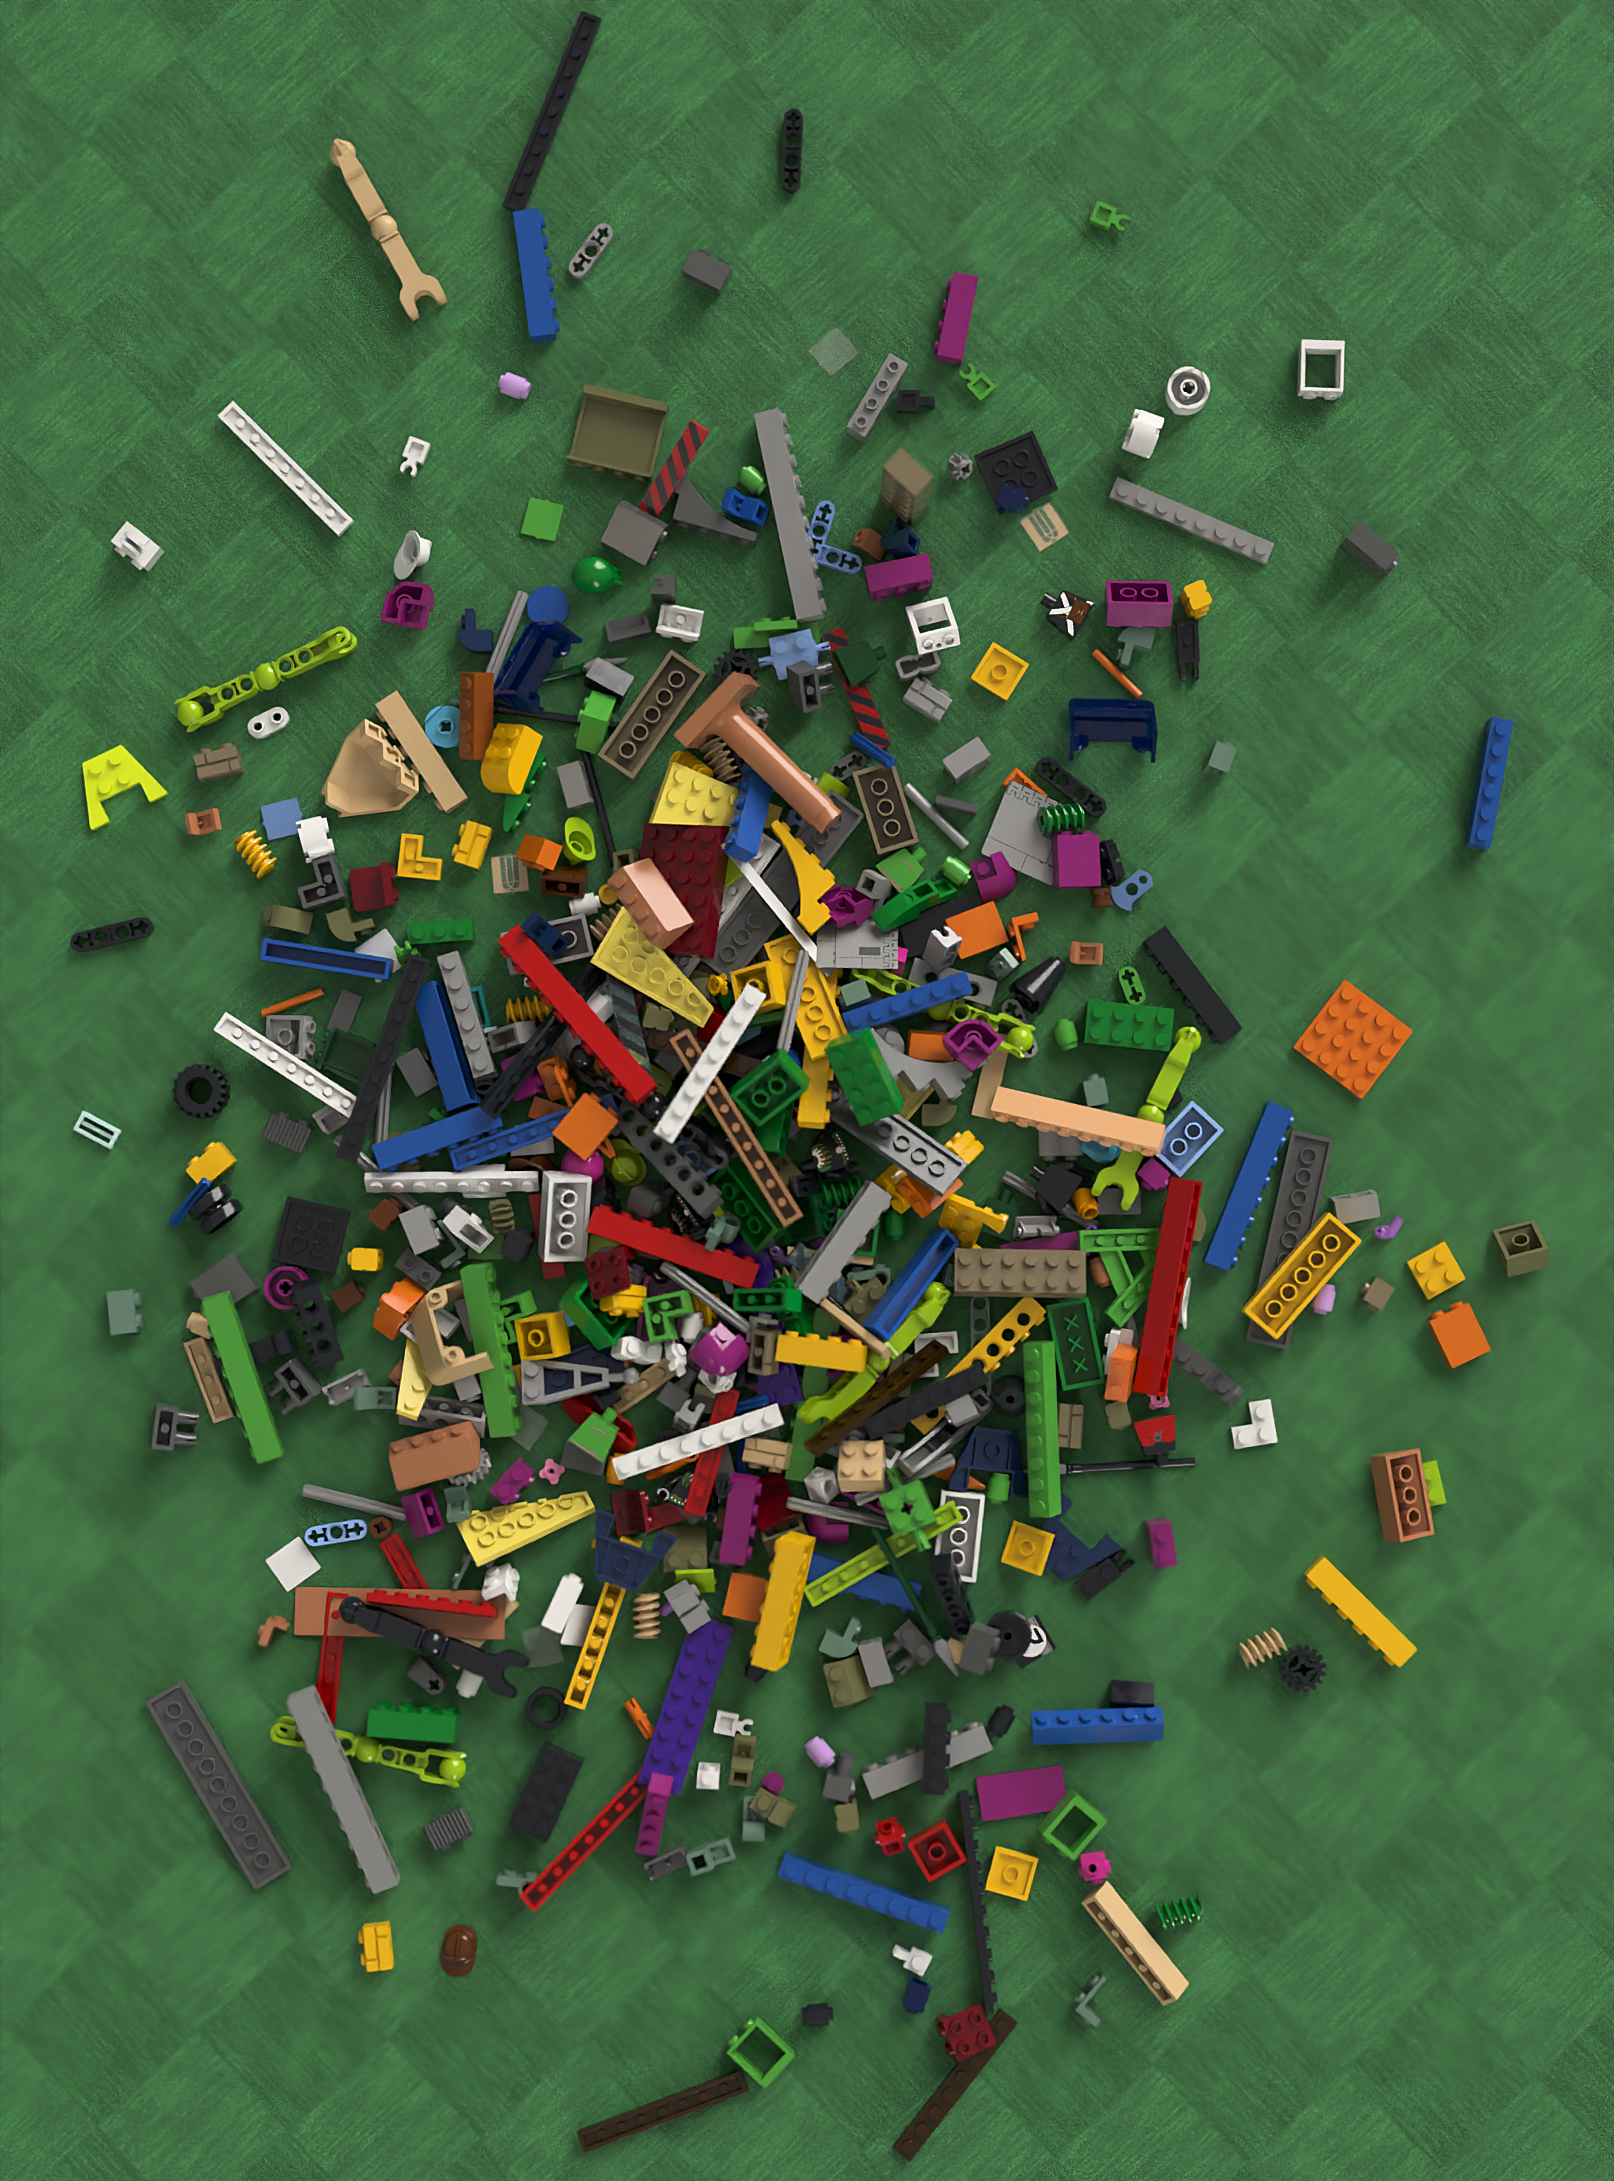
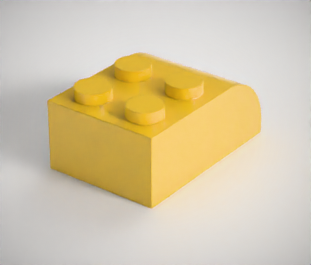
(509, 758)

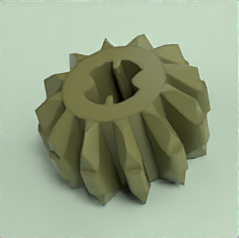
(501, 1216)

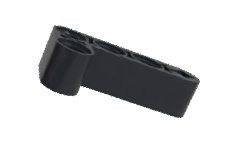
(267, 1348)

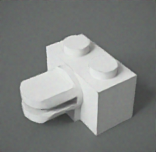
(136, 546)

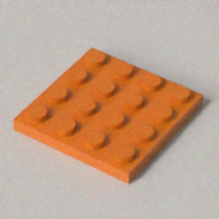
(1352, 1039)

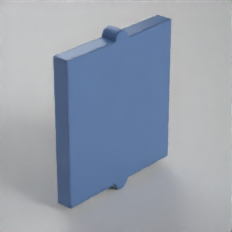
(281, 818)

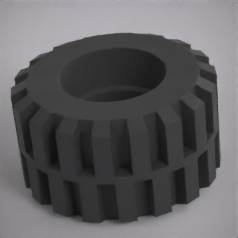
(185, 1082)

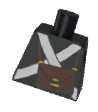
(1067, 612)

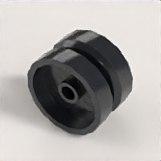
(215, 1210)
(1021, 1632)

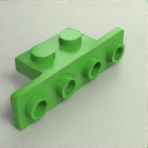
(765, 628)

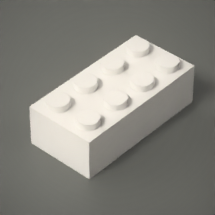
(965, 1536)

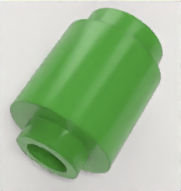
(753, 480)
(956, 871)
(1065, 1034)
(998, 1488)

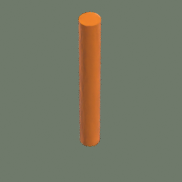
(1097, 654)
(292, 1002)

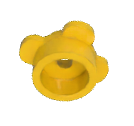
(717, 984)

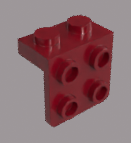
(374, 887)
(609, 1271)
(773, 1502)
(630, 1512)
(965, 2032)

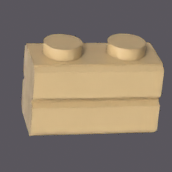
(767, 1453)

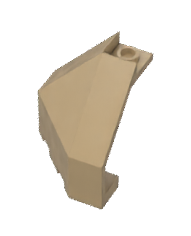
(369, 775)

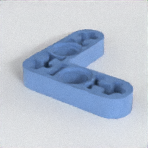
(823, 550)

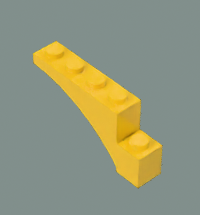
(811, 878)

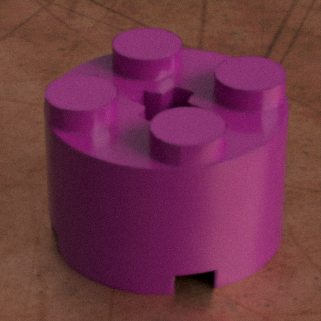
(274, 1285)

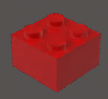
(936, 1850)

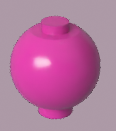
(592, 1167)

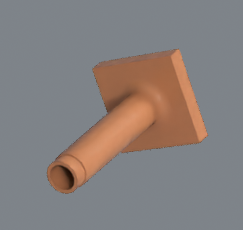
(724, 717)

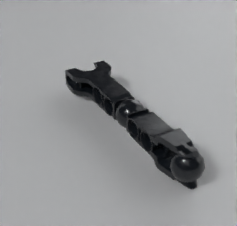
(704, 1138)
(434, 1643)

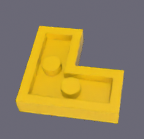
(411, 862)

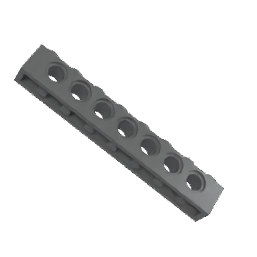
(710, 1198)

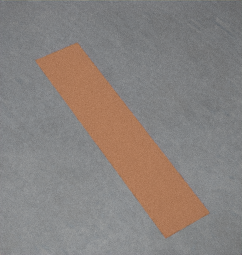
(311, 1608)

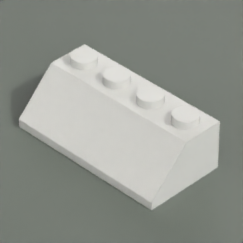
(564, 1216)

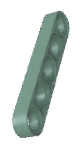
(979, 1335)

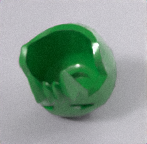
(595, 575)

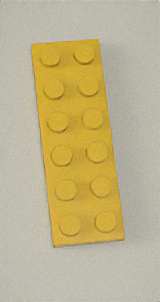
(817, 1011)

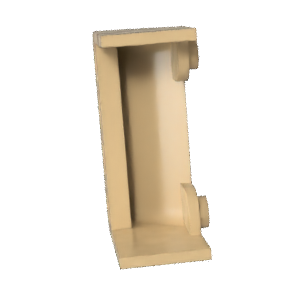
(440, 1363)

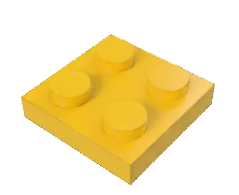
(999, 671)
(1435, 1270)
(1027, 1548)
(1011, 1873)

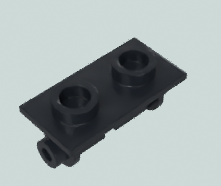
(1111, 870)

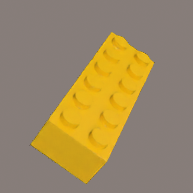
(1301, 1275)
(782, 1601)

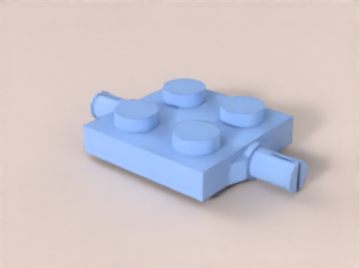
(791, 649)

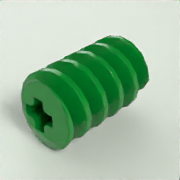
(1061, 816)
(841, 1192)
(1179, 1912)

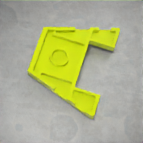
(111, 775)

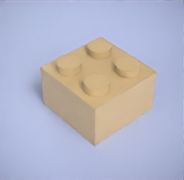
(862, 1466)

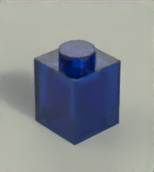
(1012, 499)
(916, 1995)

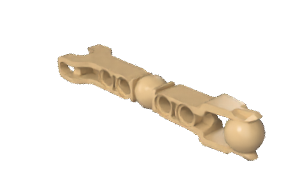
(385, 231)

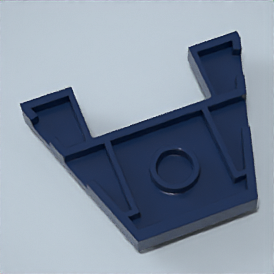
(991, 1451)
(1067, 1552)
(623, 1562)

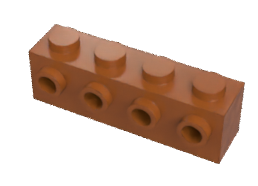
(475, 714)

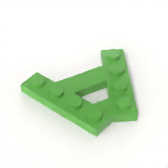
(1109, 1244)

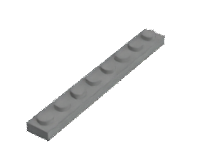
(1191, 520)

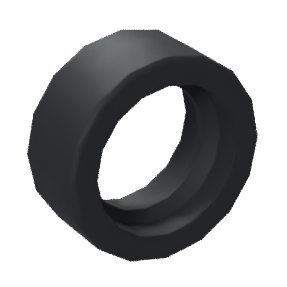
(534, 1720)

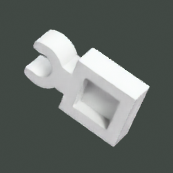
(414, 452)
(677, 1356)
(728, 1723)

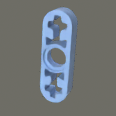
(319, 1529)

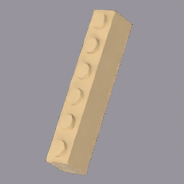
(422, 753)
(1135, 1943)

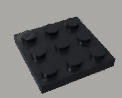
(1016, 464)
(311, 1235)

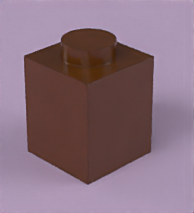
(349, 1295)

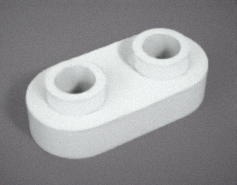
(268, 723)

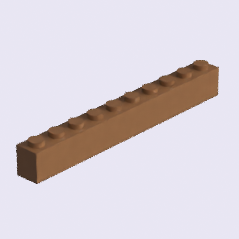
(740, 1134)

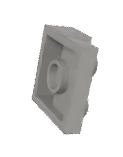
(292, 1034)

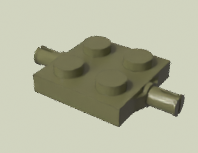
(864, 1298)

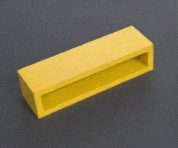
(820, 1352)

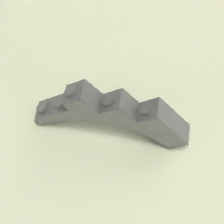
(918, 1075)

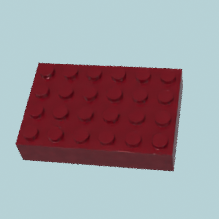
(696, 872)

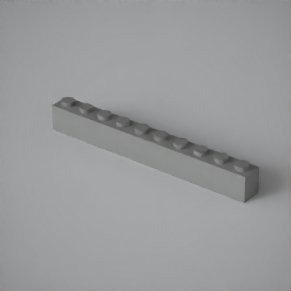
(789, 515)
(343, 1789)

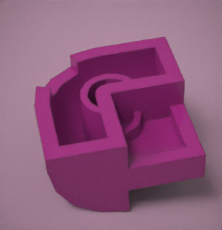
(408, 605)
(993, 877)
(847, 906)
(971, 1042)
(720, 1352)
(827, 1529)

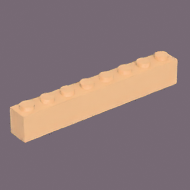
(1078, 1121)

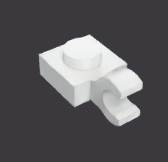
(915, 1959)

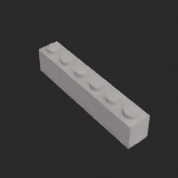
(467, 1016)
(842, 1241)
(908, 1768)

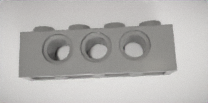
(877, 398)
(985, 986)
(444, 1412)

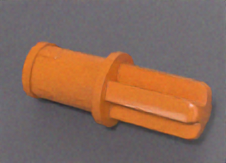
(639, 1718)

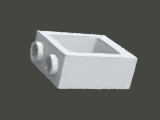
(1321, 347)
(929, 613)
(563, 1602)

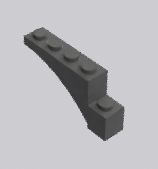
(697, 514)
(1205, 1372)
(941, 1439)

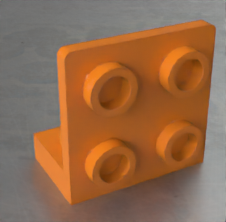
(1025, 923)
(556, 1079)

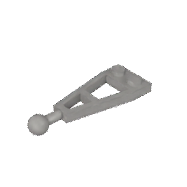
(534, 1385)

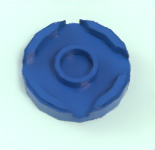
(548, 604)

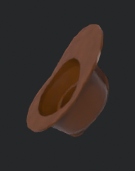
(534, 1163)
(459, 1950)

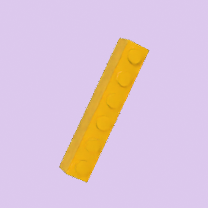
(1360, 1611)

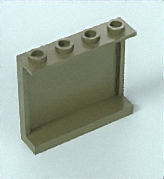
(618, 434)

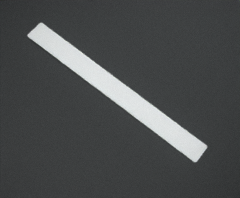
(779, 909)

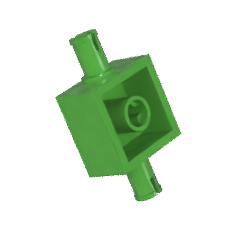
(921, 1514)

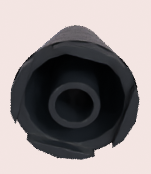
(1038, 985)
(603, 1193)
(1005, 1386)

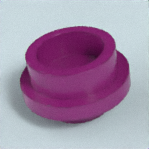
(773, 1782)

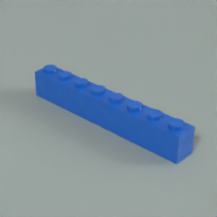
(1248, 1185)
(863, 1892)

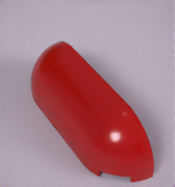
(581, 1408)

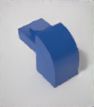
(744, 508)

